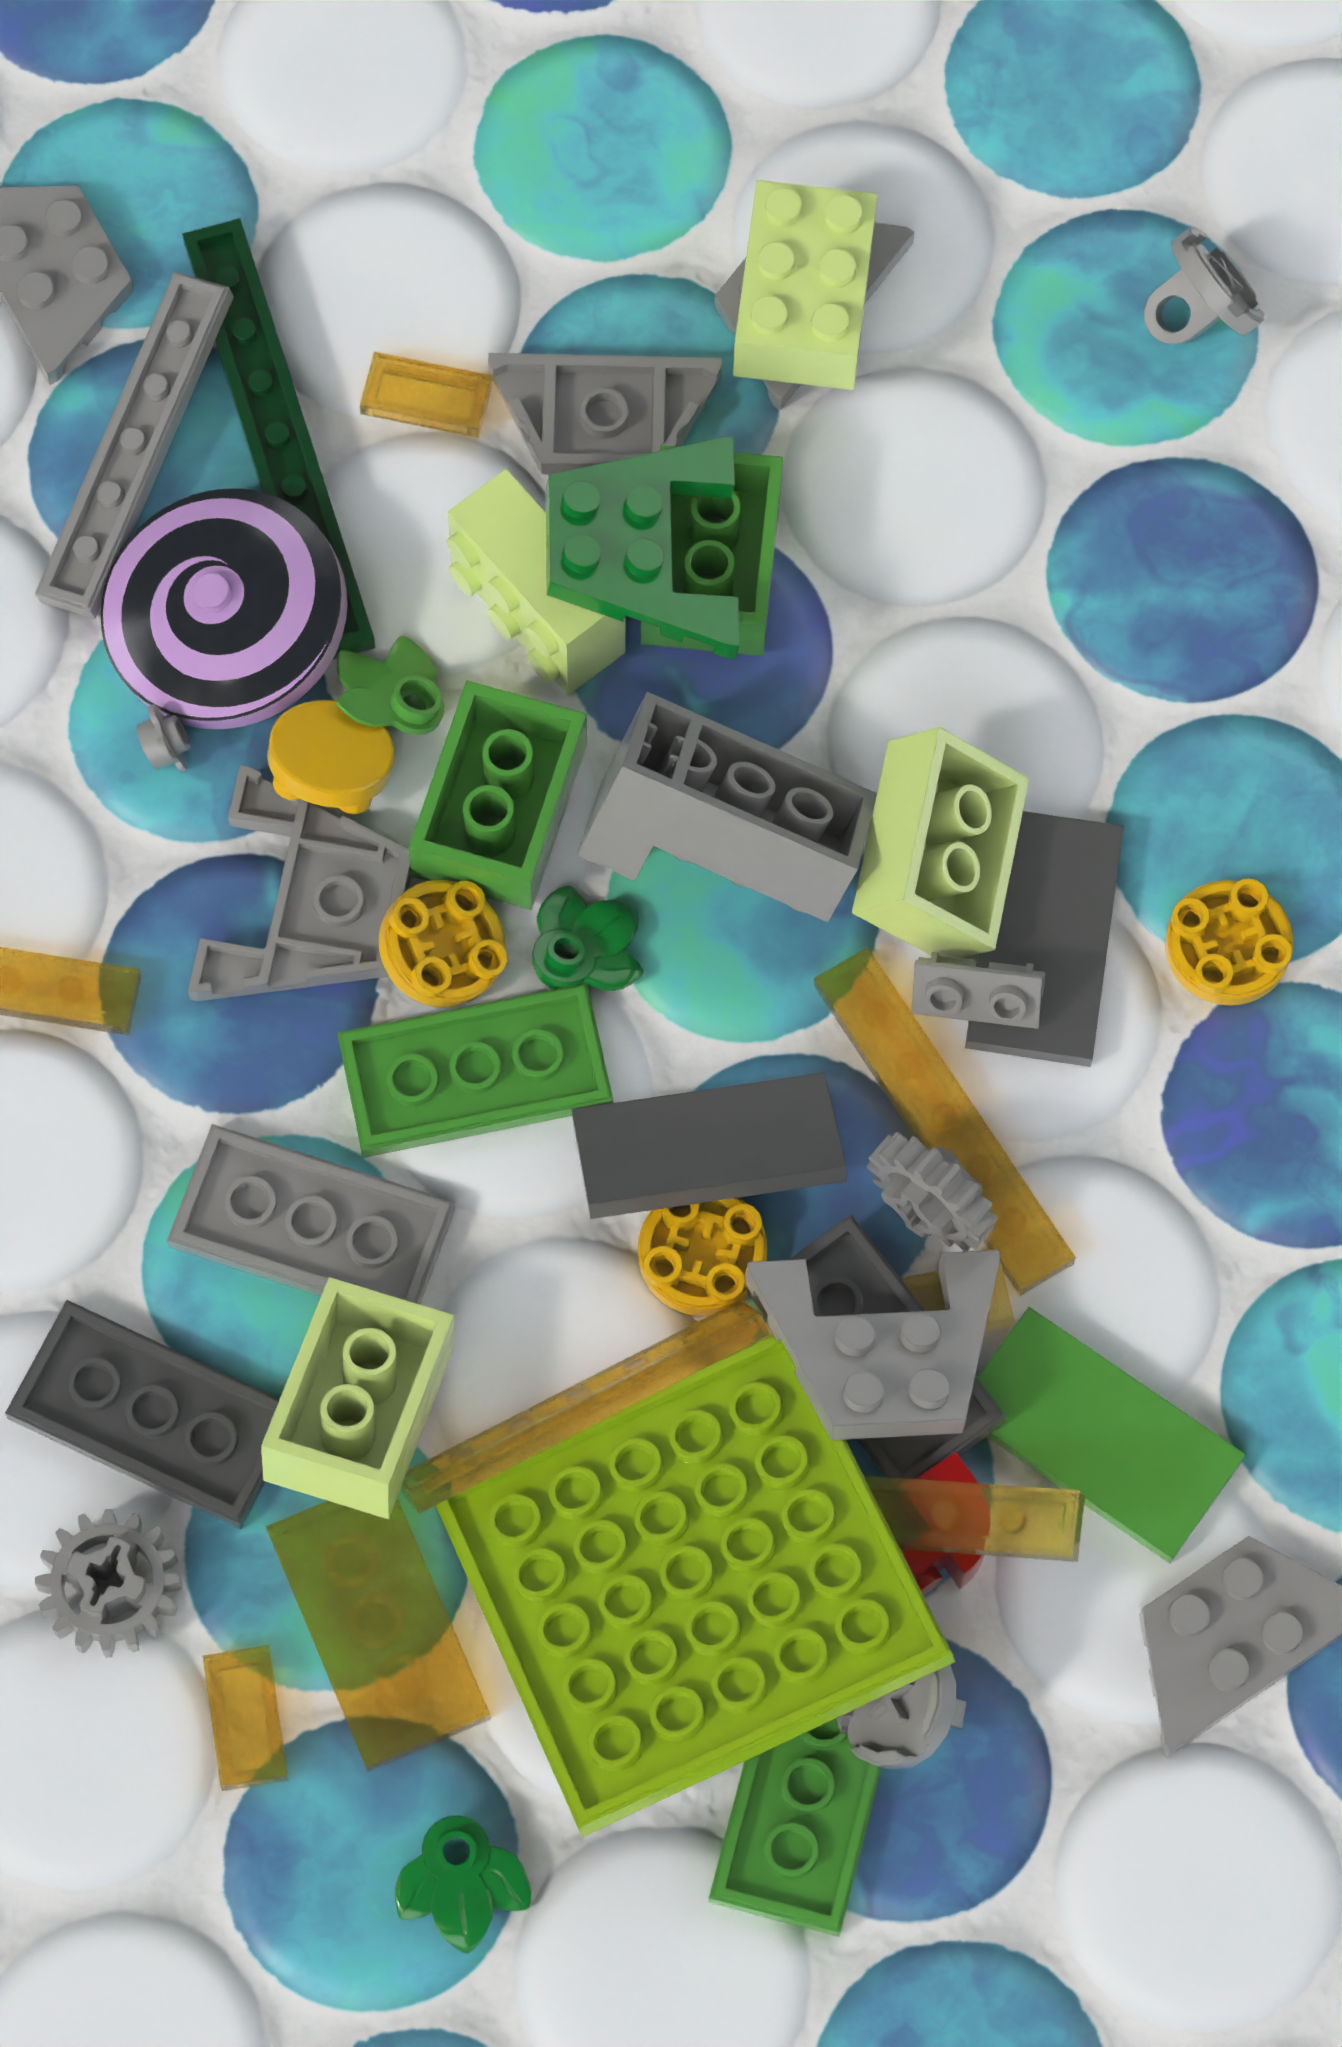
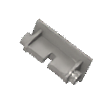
(966, 992)

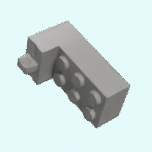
(728, 809)

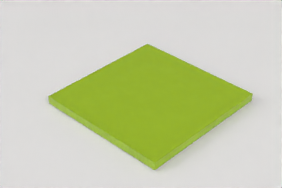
(690, 1585)

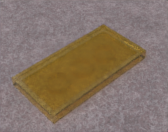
(378, 1629)

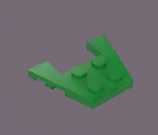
(615, 546)

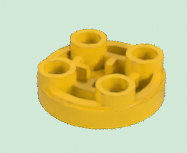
(328, 757)
(1229, 942)
(442, 943)
(700, 1254)

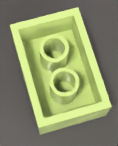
(804, 285)
(501, 556)
(941, 844)
(358, 1398)

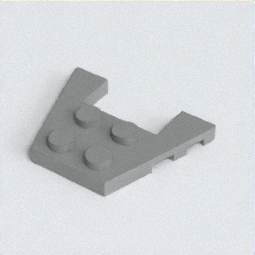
(327, 904)
(883, 1369)

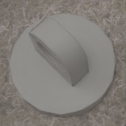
(1209, 286)
(906, 1723)

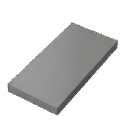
(307, 1219)

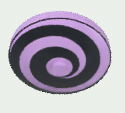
(224, 608)

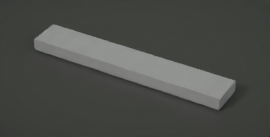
(134, 443)

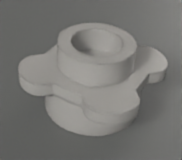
(163, 740)

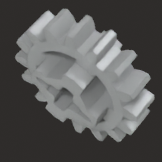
(932, 1192)
(83, 1570)

